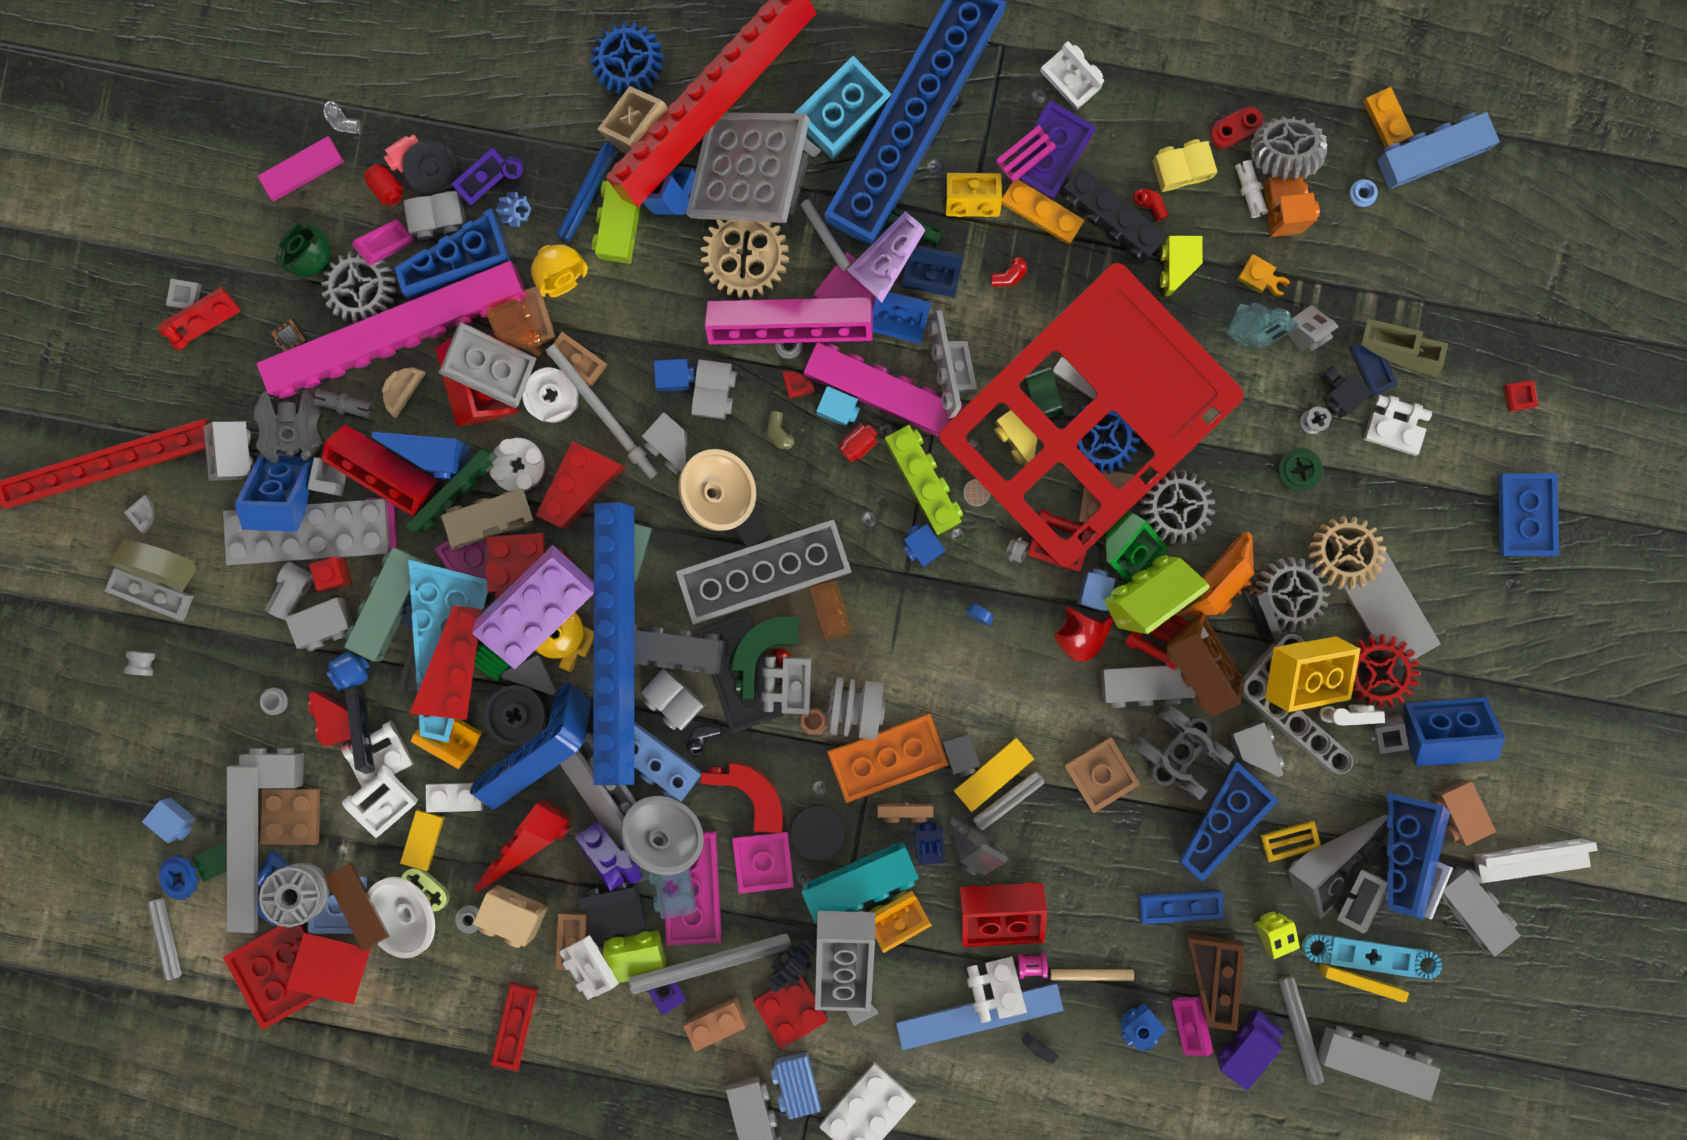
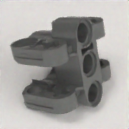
(1194, 745)

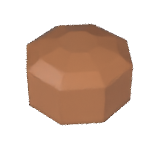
(814, 722)

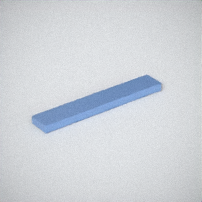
(963, 1020)

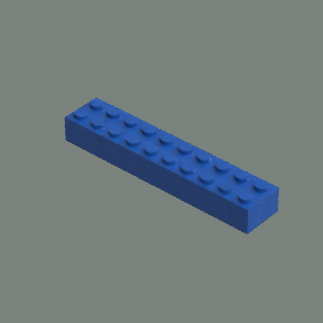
(913, 117)

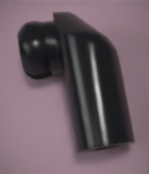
(700, 736)

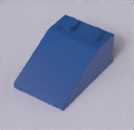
(437, 455)
(275, 494)

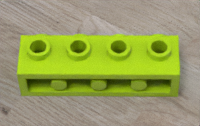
(922, 480)

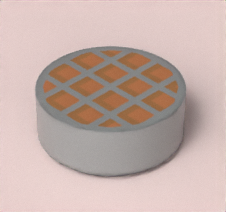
(975, 493)

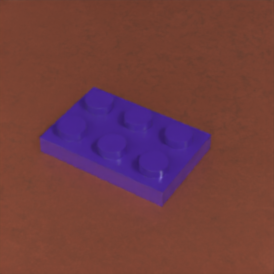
(1070, 137)

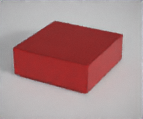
(1521, 395)

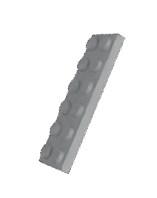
(325, 532)

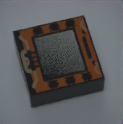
(288, 336)

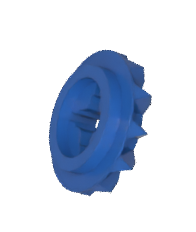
(170, 879)

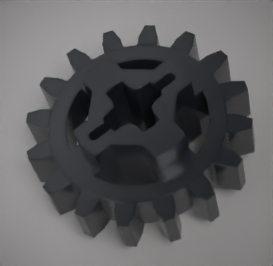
(791, 965)

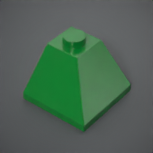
(1132, 546)

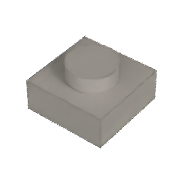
(182, 294)

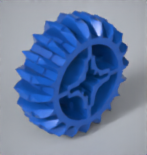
(605, 58)
(1112, 445)

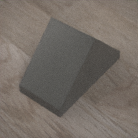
(534, 674)

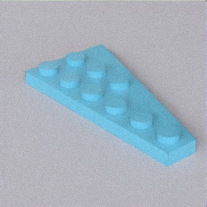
(432, 598)

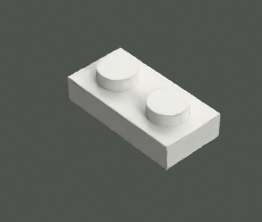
(451, 798)

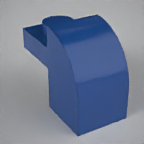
(672, 193)

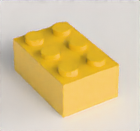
(1312, 673)

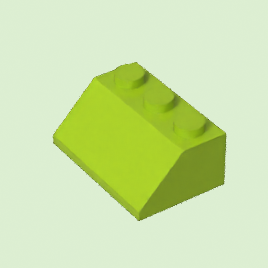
(1155, 595)

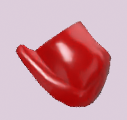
(1082, 635)

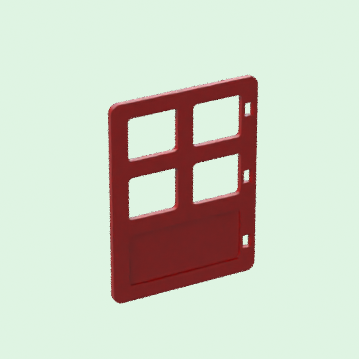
(1139, 368)

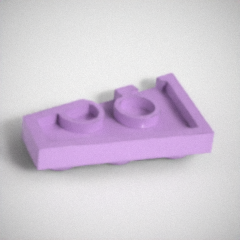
(887, 256)

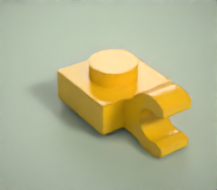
(569, 661)

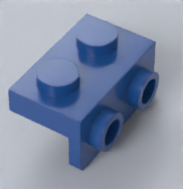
(901, 317)

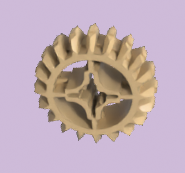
(1354, 561)

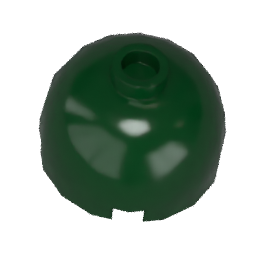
(304, 250)

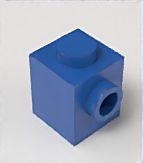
(922, 545)

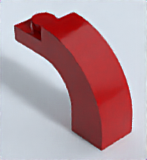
(757, 786)

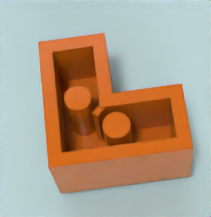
(1289, 206)

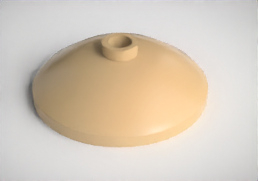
(727, 480)

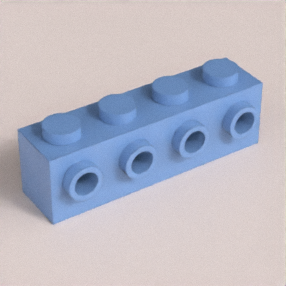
(1437, 150)
(663, 765)

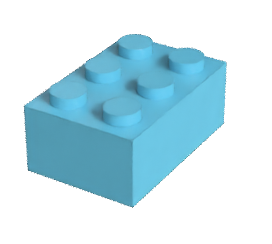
(844, 107)

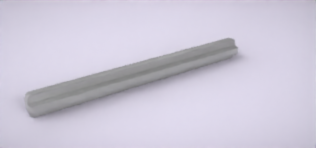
(708, 963)

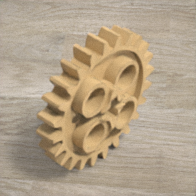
(720, 252)

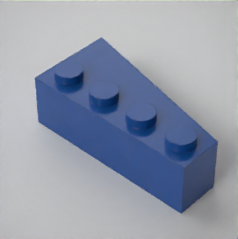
(455, 258)
(1228, 818)
(1413, 852)

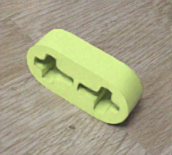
(431, 885)

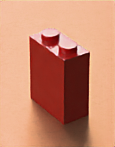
(326, 968)

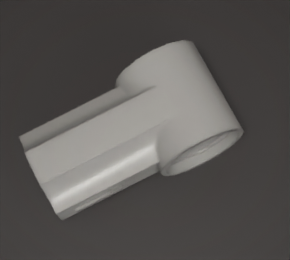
(292, 584)

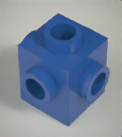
(1141, 1028)

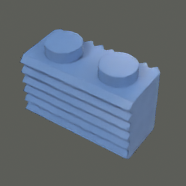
(796, 1085)

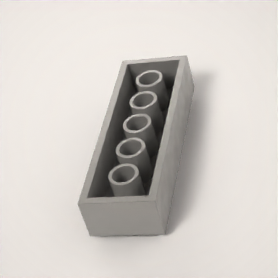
(763, 572)

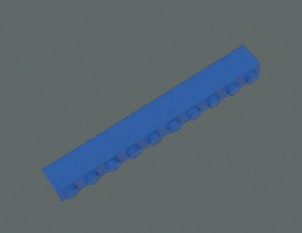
(613, 644)

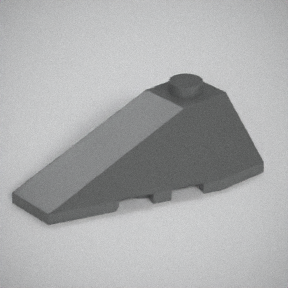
(975, 850)
(1328, 868)

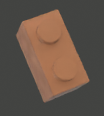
(1467, 816)
(715, 1023)

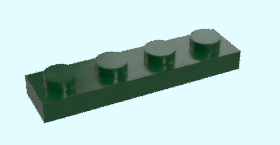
(459, 484)

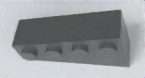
(679, 650)

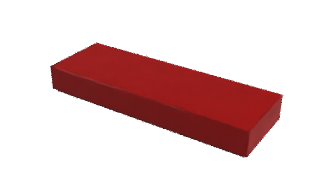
(514, 1026)

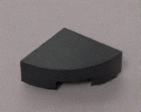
(1039, 1048)

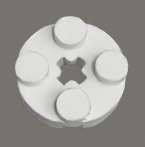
(545, 410)
(532, 458)

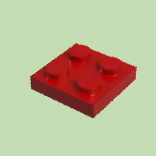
(790, 1012)

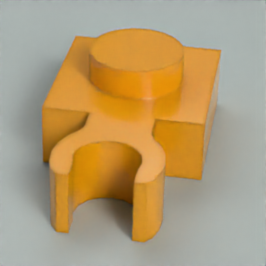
(1259, 275)

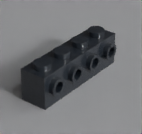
(1112, 215)

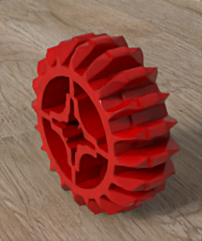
(1389, 661)

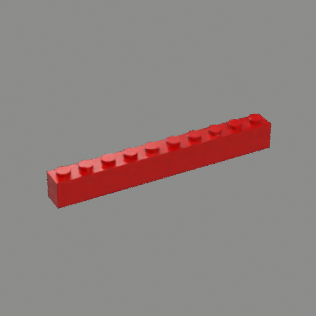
(708, 98)

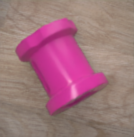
(1023, 961)

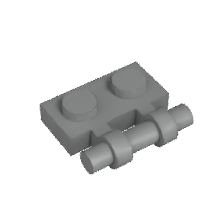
(795, 684)

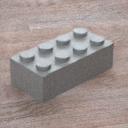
(844, 960)

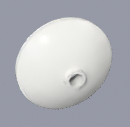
(405, 915)

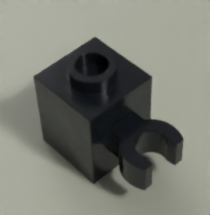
(1345, 393)

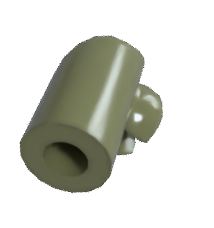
(776, 433)

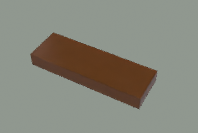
(357, 907)

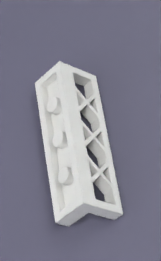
(1534, 860)

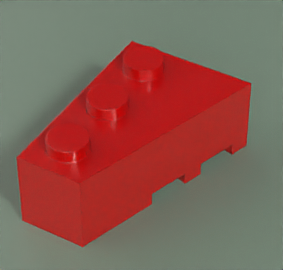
(577, 484)

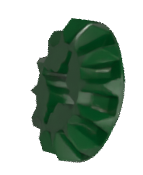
(1305, 458)

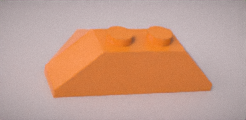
(1225, 578)

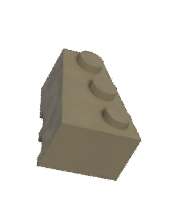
(487, 518)

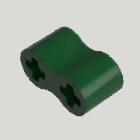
(1043, 391)

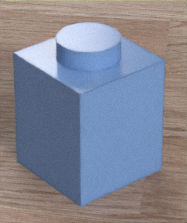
(169, 820)

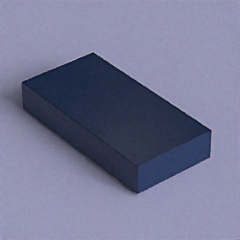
(1373, 369)

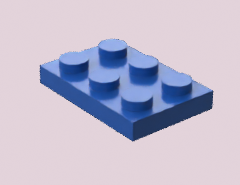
(1528, 514)

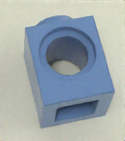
(1095, 589)

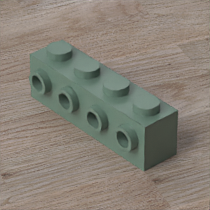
(384, 607)

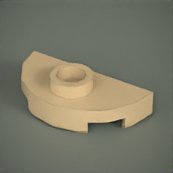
(399, 388)

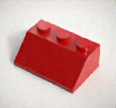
(470, 405)
(1003, 914)

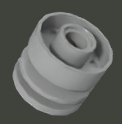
(857, 708)
(278, 899)

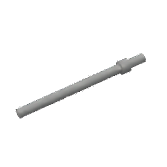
(636, 454)

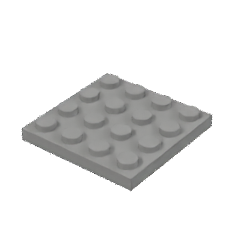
(748, 167)

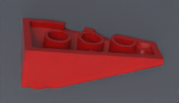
(538, 829)

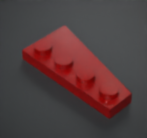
(450, 673)

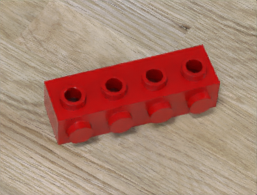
(379, 470)

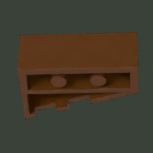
(1219, 977)

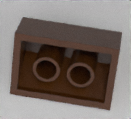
(1206, 666)

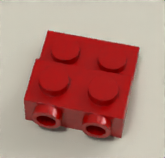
(510, 558)

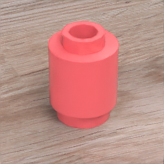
(397, 151)

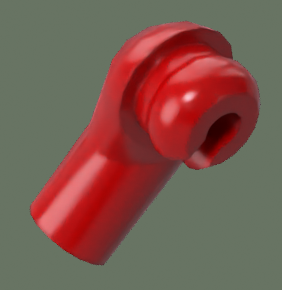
(1153, 201)

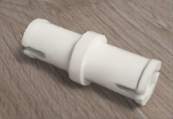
(1251, 189)

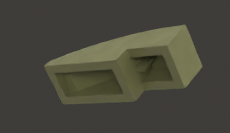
(1405, 347)
(154, 564)

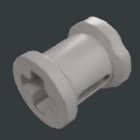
(1319, 426)

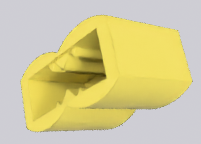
(1184, 165)

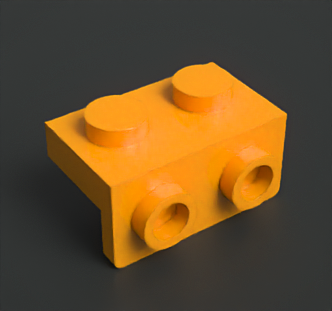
(458, 749)
(899, 920)

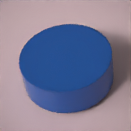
(980, 614)

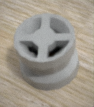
(139, 663)

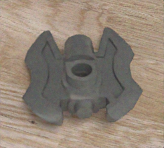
(288, 430)

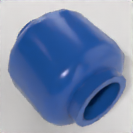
(348, 670)

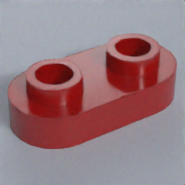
(1237, 126)

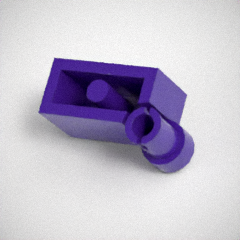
(486, 173)
(607, 858)
(1250, 1050)

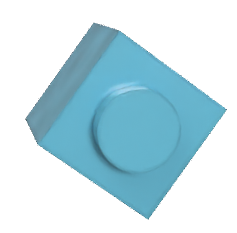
(838, 407)

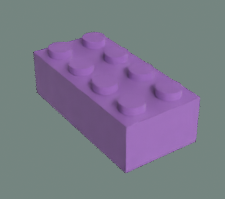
(533, 607)

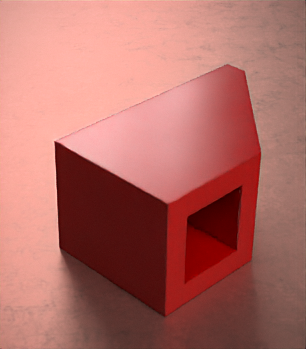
(330, 718)

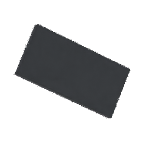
(739, 713)

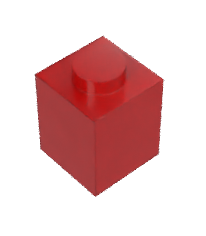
(331, 574)

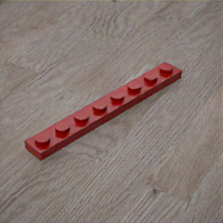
(102, 464)

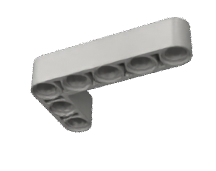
(1281, 719)

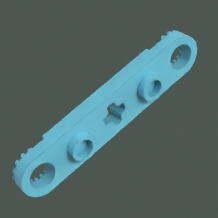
(1391, 958)

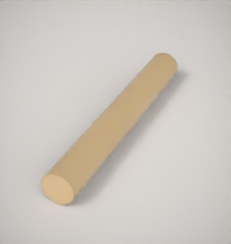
(1092, 974)

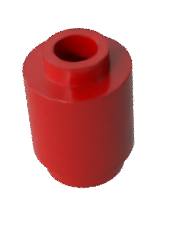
(383, 185)
(858, 442)

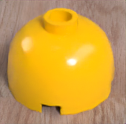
(557, 269)

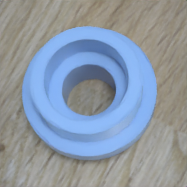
(1370, 189)

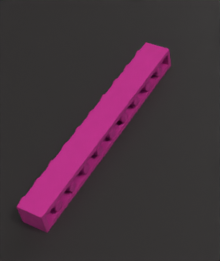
(390, 331)

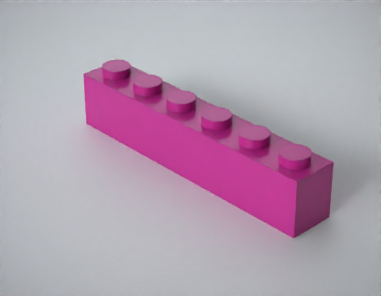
(789, 320)
(877, 388)

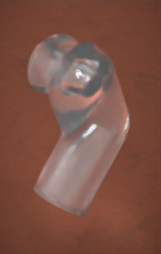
(338, 121)

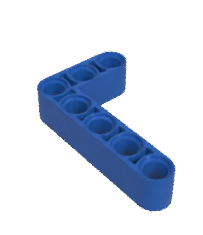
(541, 753)

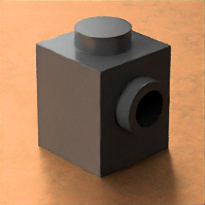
(1390, 735)

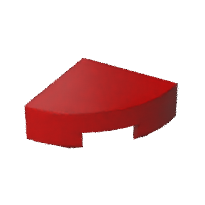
(797, 384)

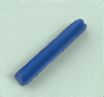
(587, 192)

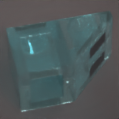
(1259, 326)

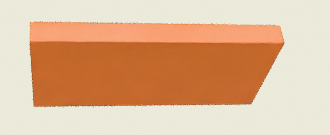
(893, 758)

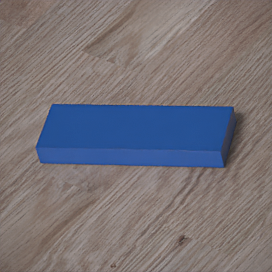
(1181, 907)

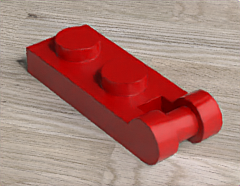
(198, 318)

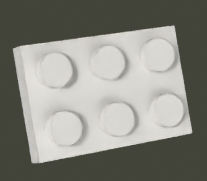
(868, 1108)

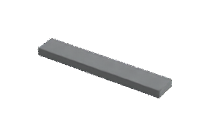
(242, 849)

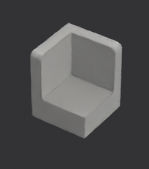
(326, 478)

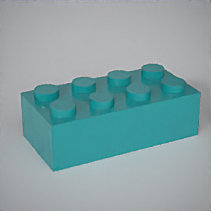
(861, 881)

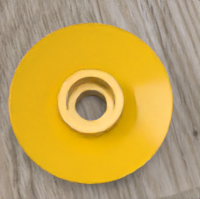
(569, 640)

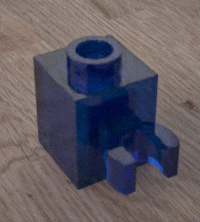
(929, 844)

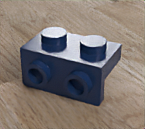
(932, 271)

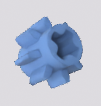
(513, 209)

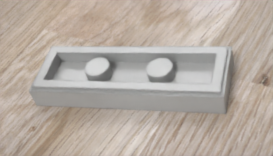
(149, 595)

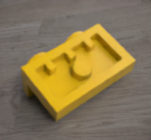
(973, 194)

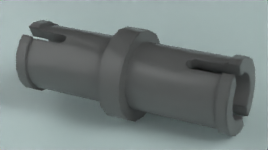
(343, 403)

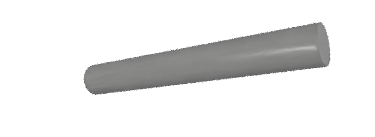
(825, 235)

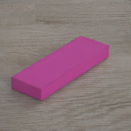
(300, 168)

